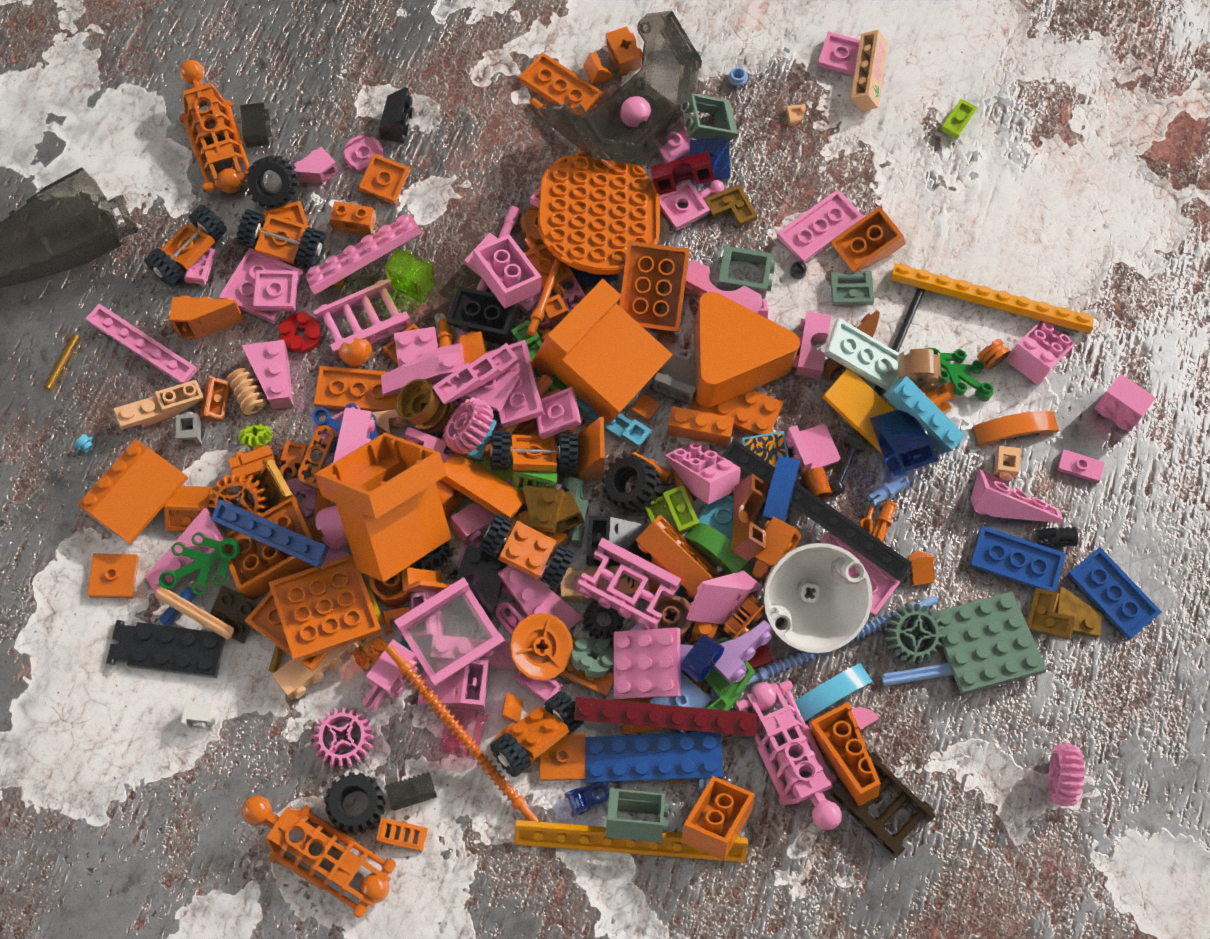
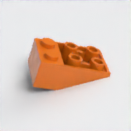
(203, 315)

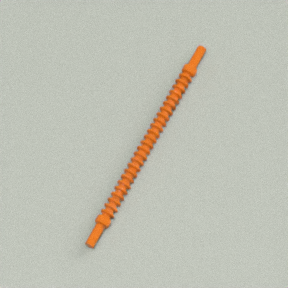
(517, 802)

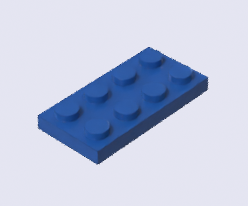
(1017, 559)
(1114, 593)

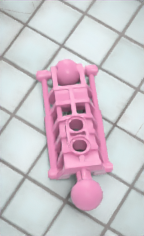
(764, 697)

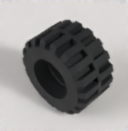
(258, 189)
(617, 477)
(344, 787)

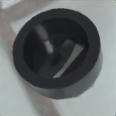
(795, 271)

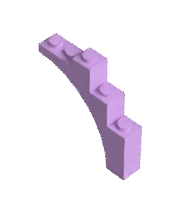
(736, 651)

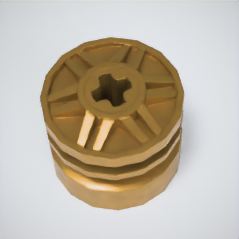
(423, 407)

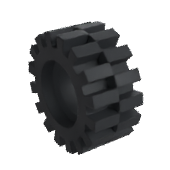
(596, 629)

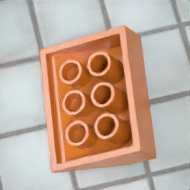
(654, 284)
(132, 491)
(262, 563)

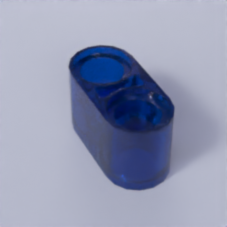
(702, 657)

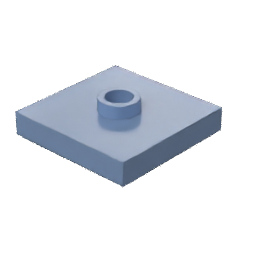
(690, 696)

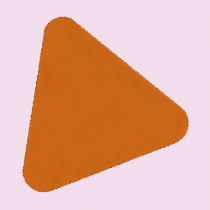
(737, 350)

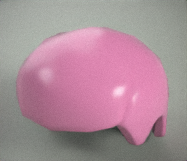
(634, 111)

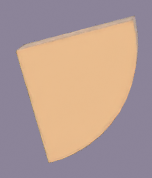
(795, 113)

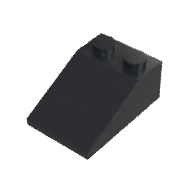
(483, 312)
(482, 576)

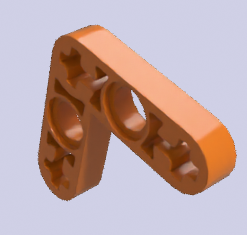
(304, 468)

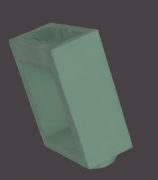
(722, 112)
(746, 255)
(636, 802)

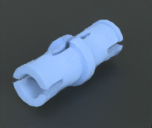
(888, 490)

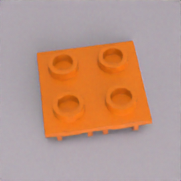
(755, 612)

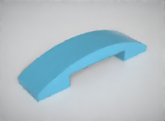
(622, 428)
(832, 691)

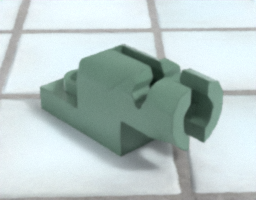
(576, 486)

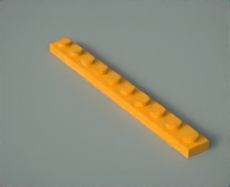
(996, 299)
(593, 839)

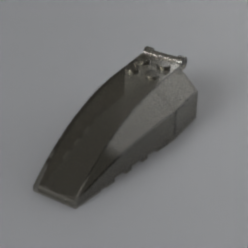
(61, 229)

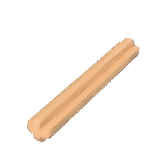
(194, 612)

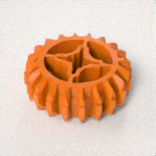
(230, 497)

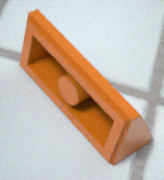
(215, 399)

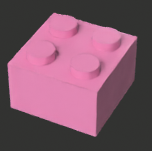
(1125, 403)

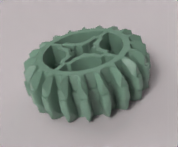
(916, 612)

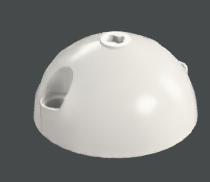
(832, 610)

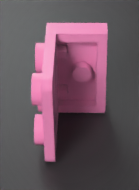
(812, 447)

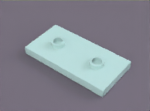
(862, 354)

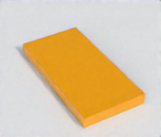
(857, 403)

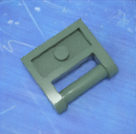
(851, 293)

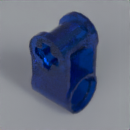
(586, 799)

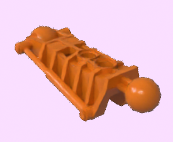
(202, 95)
(373, 887)

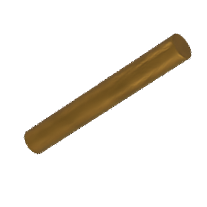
(61, 361)

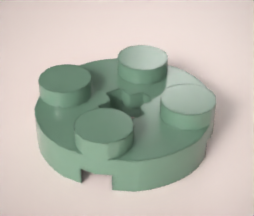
(593, 647)

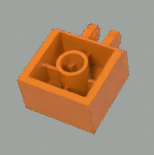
(779, 540)

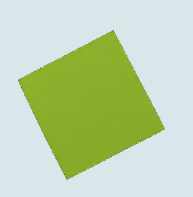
(675, 509)

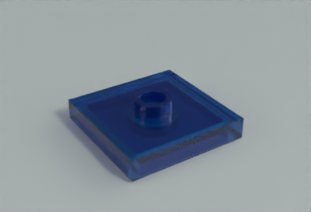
(718, 152)

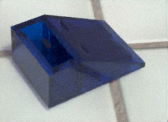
(903, 442)

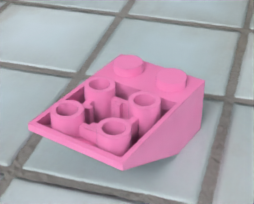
(1039, 352)
(704, 471)
(722, 597)
(463, 689)

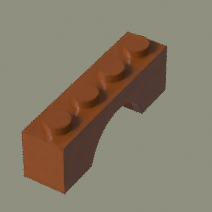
(748, 499)

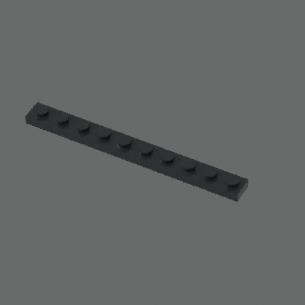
(823, 514)

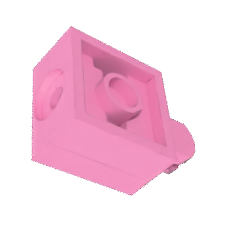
(386, 679)

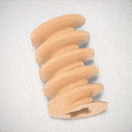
(246, 391)

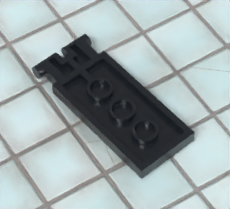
(167, 649)

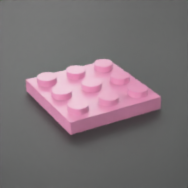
(242, 282)
(647, 664)

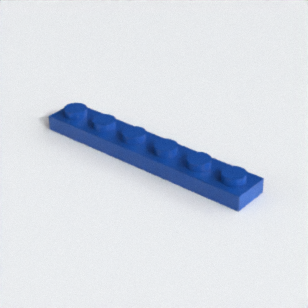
(270, 533)

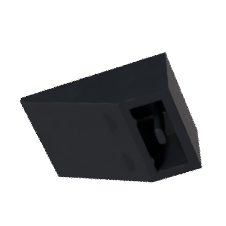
(616, 531)

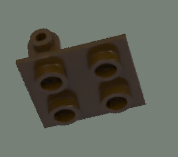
(233, 610)

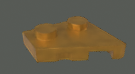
(1087, 619)

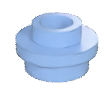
(737, 72)

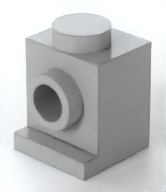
(183, 435)

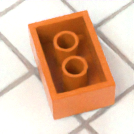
(718, 818)

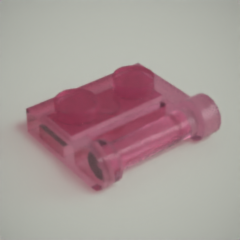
(448, 741)

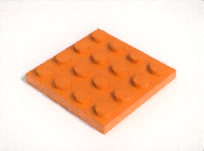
(324, 608)

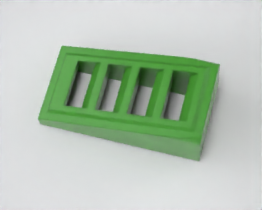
(543, 477)

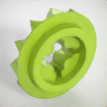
(248, 438)

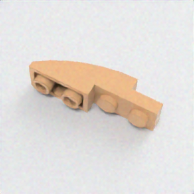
(159, 407)

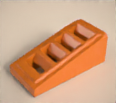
(399, 843)

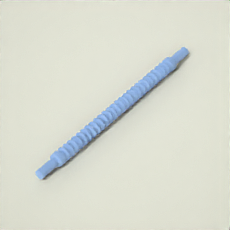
(764, 673)

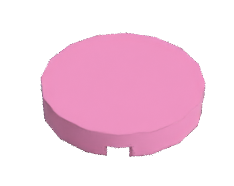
(360, 150)

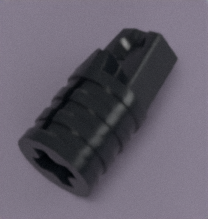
(1057, 536)

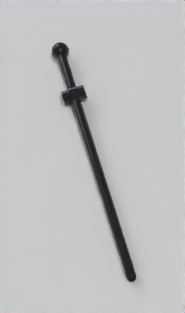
(856, 441)

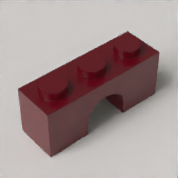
(694, 167)

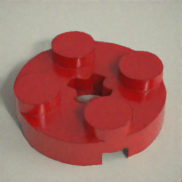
(300, 322)

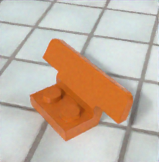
(186, 506)

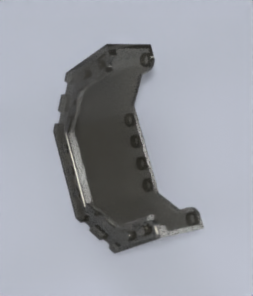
(665, 81)

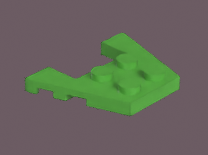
(727, 693)

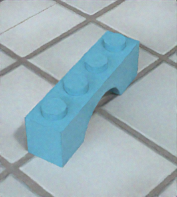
(939, 427)

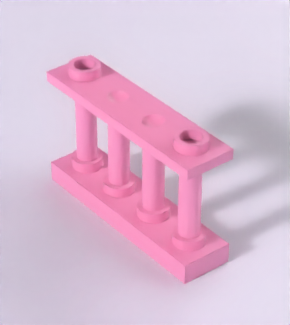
(378, 330)

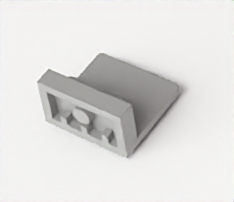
(677, 379)

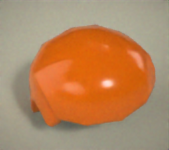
(356, 352)

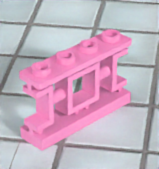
(635, 568)

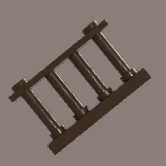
(876, 825)

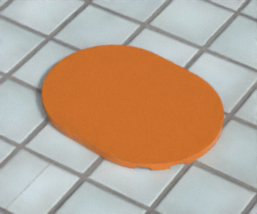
(595, 210)

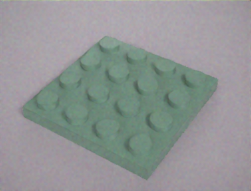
(988, 643)

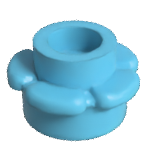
(83, 444)

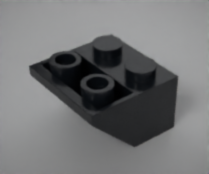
(396, 116)

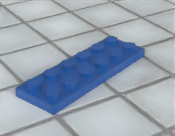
(653, 757)

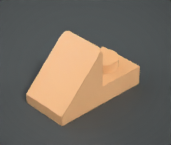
(388, 418)

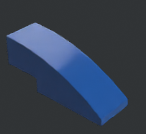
(781, 488)

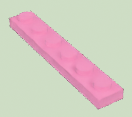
(141, 344)

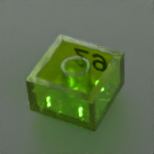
(410, 275)

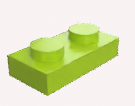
(959, 118)

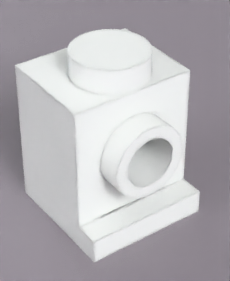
(199, 714)

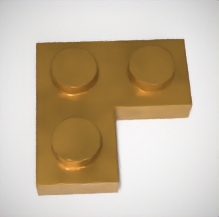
(733, 201)
(1043, 618)

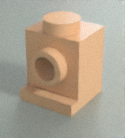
(1007, 456)

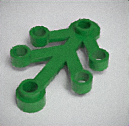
(956, 372)
(202, 561)

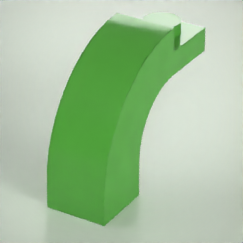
(718, 548)

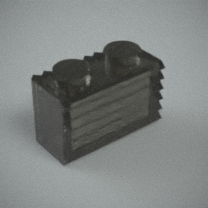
(255, 124)
(411, 791)

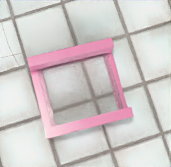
(449, 631)

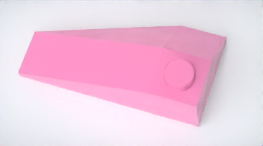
(431, 367)
(998, 500)

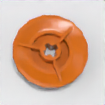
(556, 642)

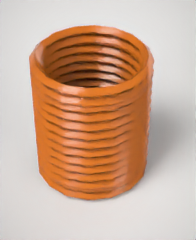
(817, 482)

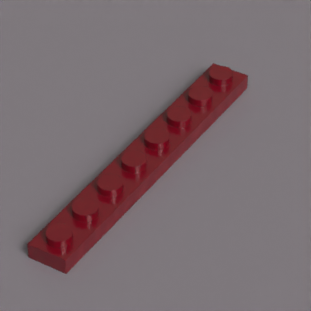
(665, 716)

